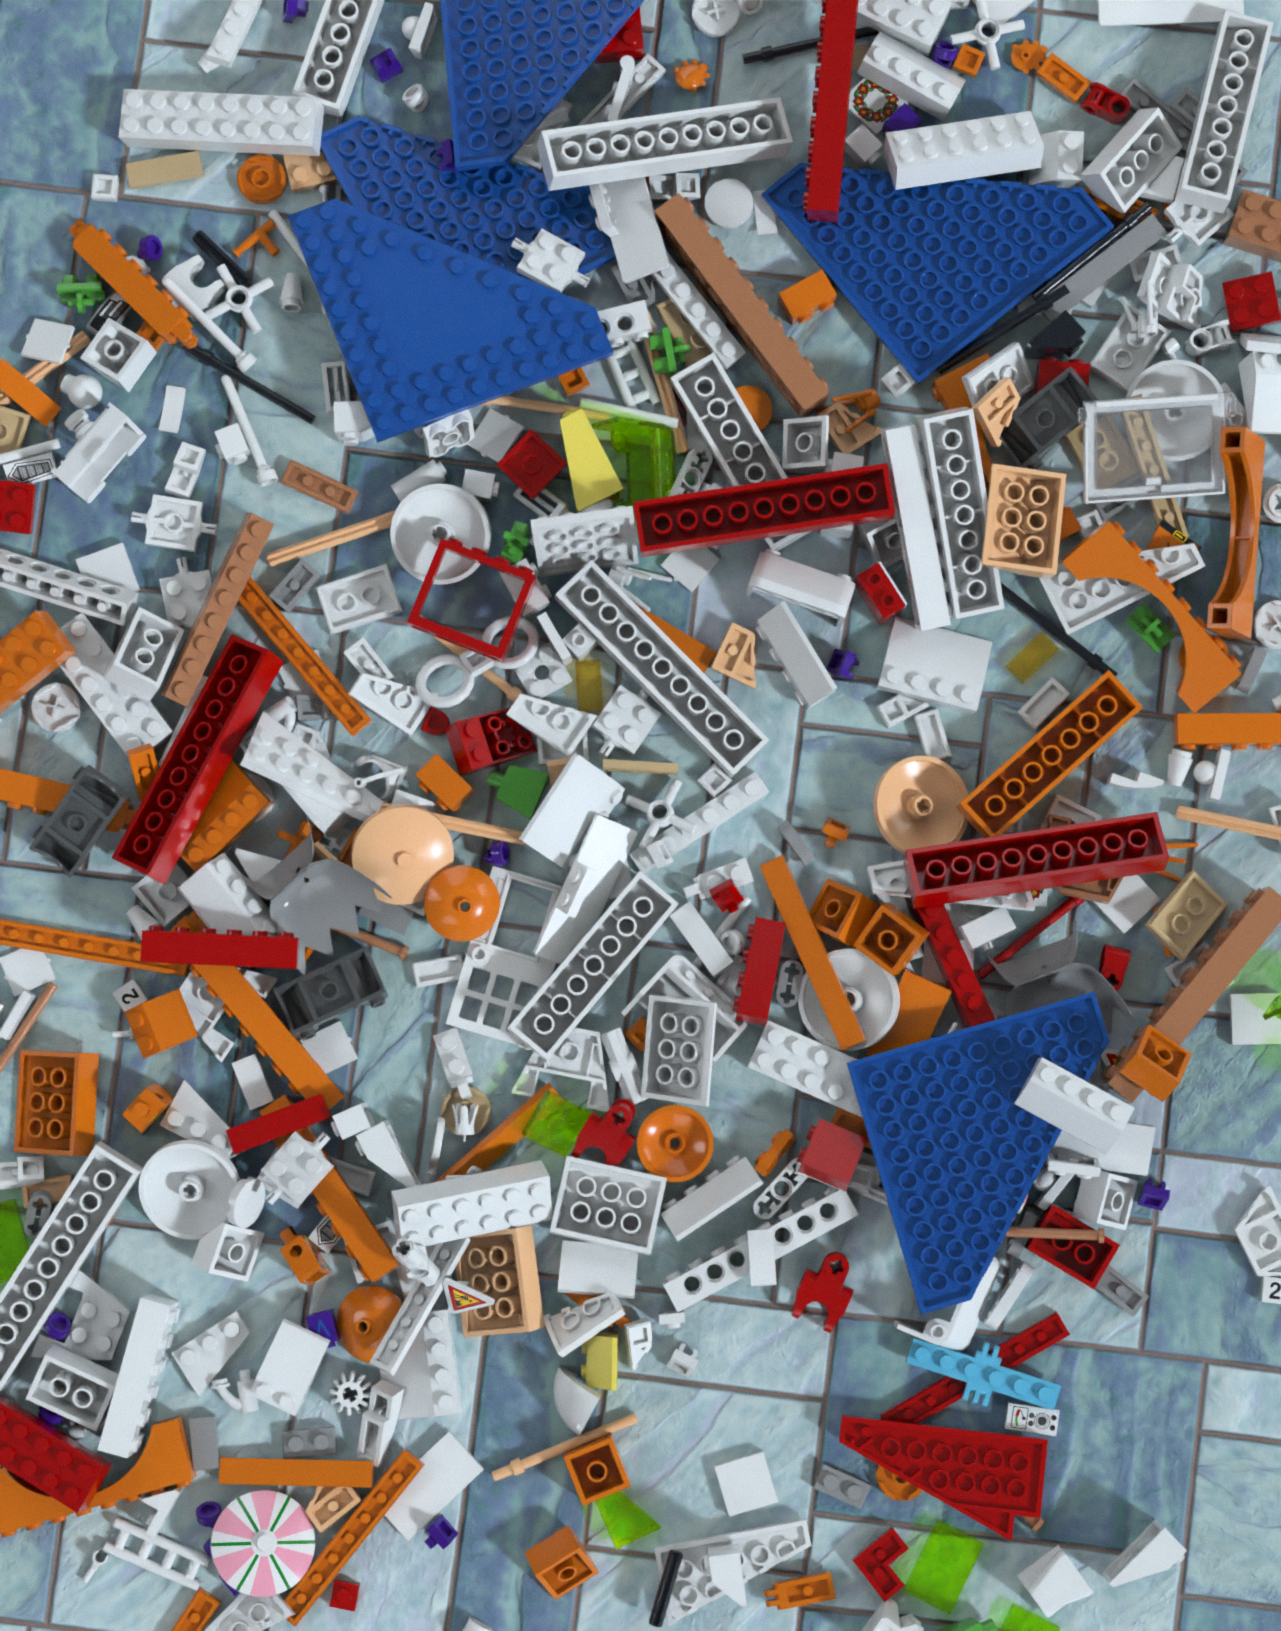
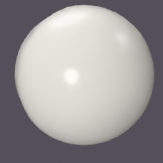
(82, 390)

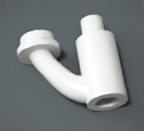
(283, 709)
(245, 1402)

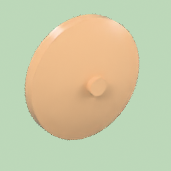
(919, 802)
(402, 851)

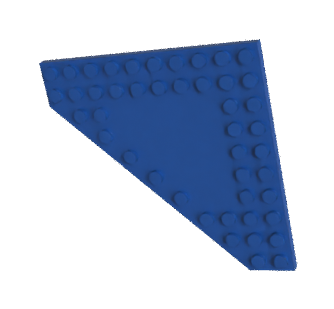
(515, 65)
(468, 210)
(938, 258)
(432, 324)
(956, 1144)

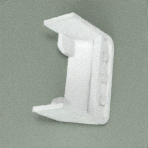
(802, 585)
(683, 979)
(964, 1320)

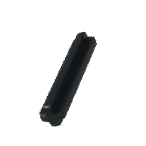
(221, 257)
(665, 1588)

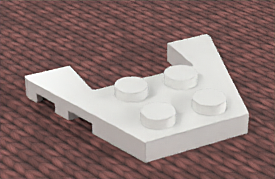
(207, 1010)
(577, 1057)
(96, 1325)

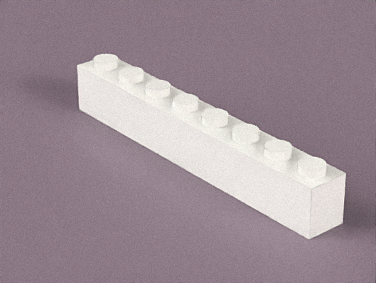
(916, 527)

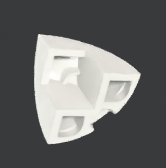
(573, 1399)

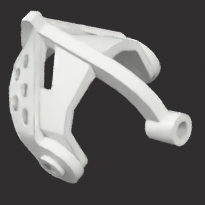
(391, 772)

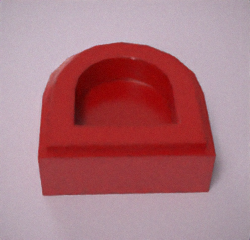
(435, 722)

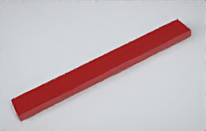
(949, 1390)

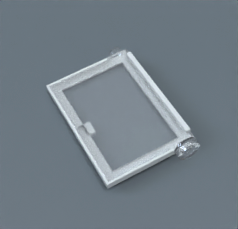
(1154, 446)

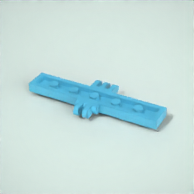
(983, 1374)

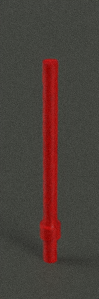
(1030, 935)

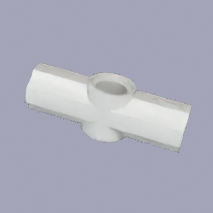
(623, 1065)
(416, 1261)

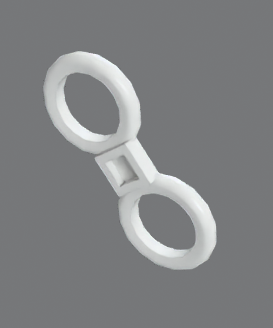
(474, 664)

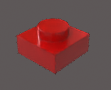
(344, 1595)

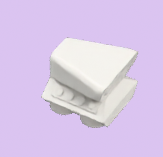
(447, 433)
(1054, 1581)
(887, 1619)

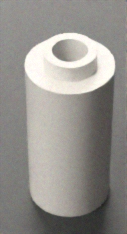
(425, 475)

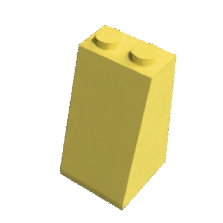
(588, 464)

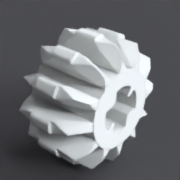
(348, 1401)

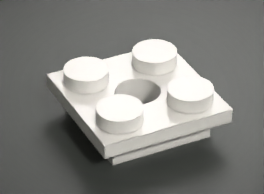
(558, 676)

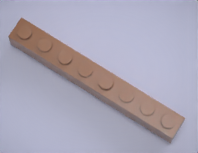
(217, 609)

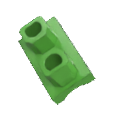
(81, 293)
(662, 341)
(516, 542)
(1149, 628)

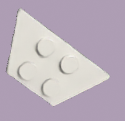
(1261, 1234)

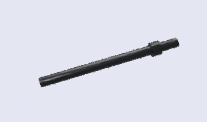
(768, 53)
(1127, 223)
(1044, 302)
(208, 358)
(1094, 660)

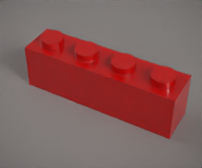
(760, 971)

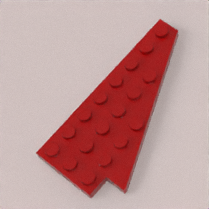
(970, 1470)

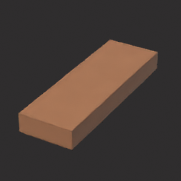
(319, 487)

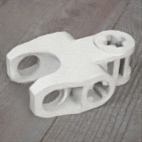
(183, 277)

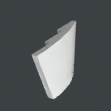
(1174, 290)

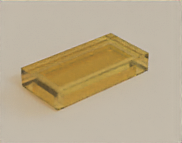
(1032, 657)
(589, 685)

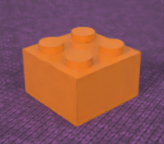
(891, 939)
(597, 1469)

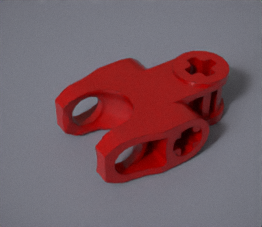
(608, 1132)
(825, 1288)

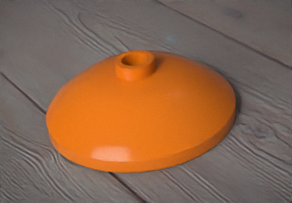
(451, 889)
(680, 1162)
(376, 1308)

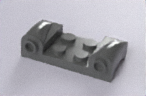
(1045, 419)
(79, 819)
(331, 992)

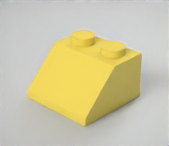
(601, 1361)

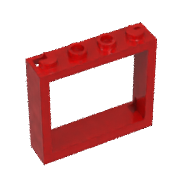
(458, 638)

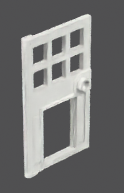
(502, 962)

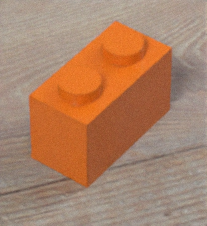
(807, 297)
(444, 783)

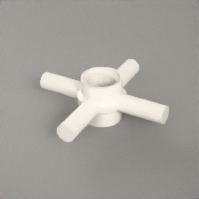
(981, 39)
(234, 289)
(670, 817)

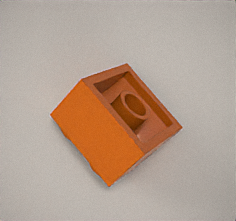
(842, 912)
(161, 1023)
(1156, 1063)
(561, 1562)

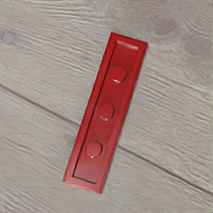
(278, 1123)

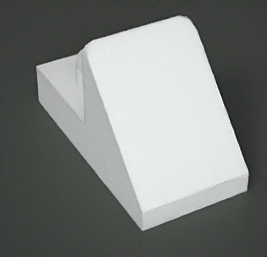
(164, 1504)

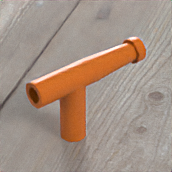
(259, 235)

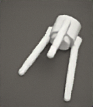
(1147, 323)
(623, 574)

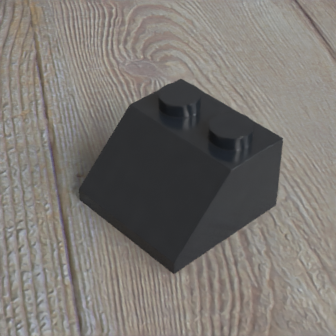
(1057, 340)

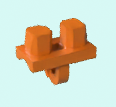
(301, 834)

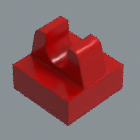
(727, 896)

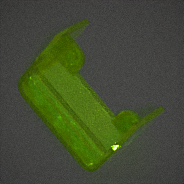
(648, 456)

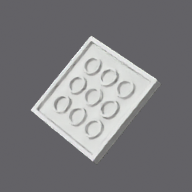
(572, 540)

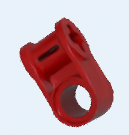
(1104, 102)
(1114, 964)

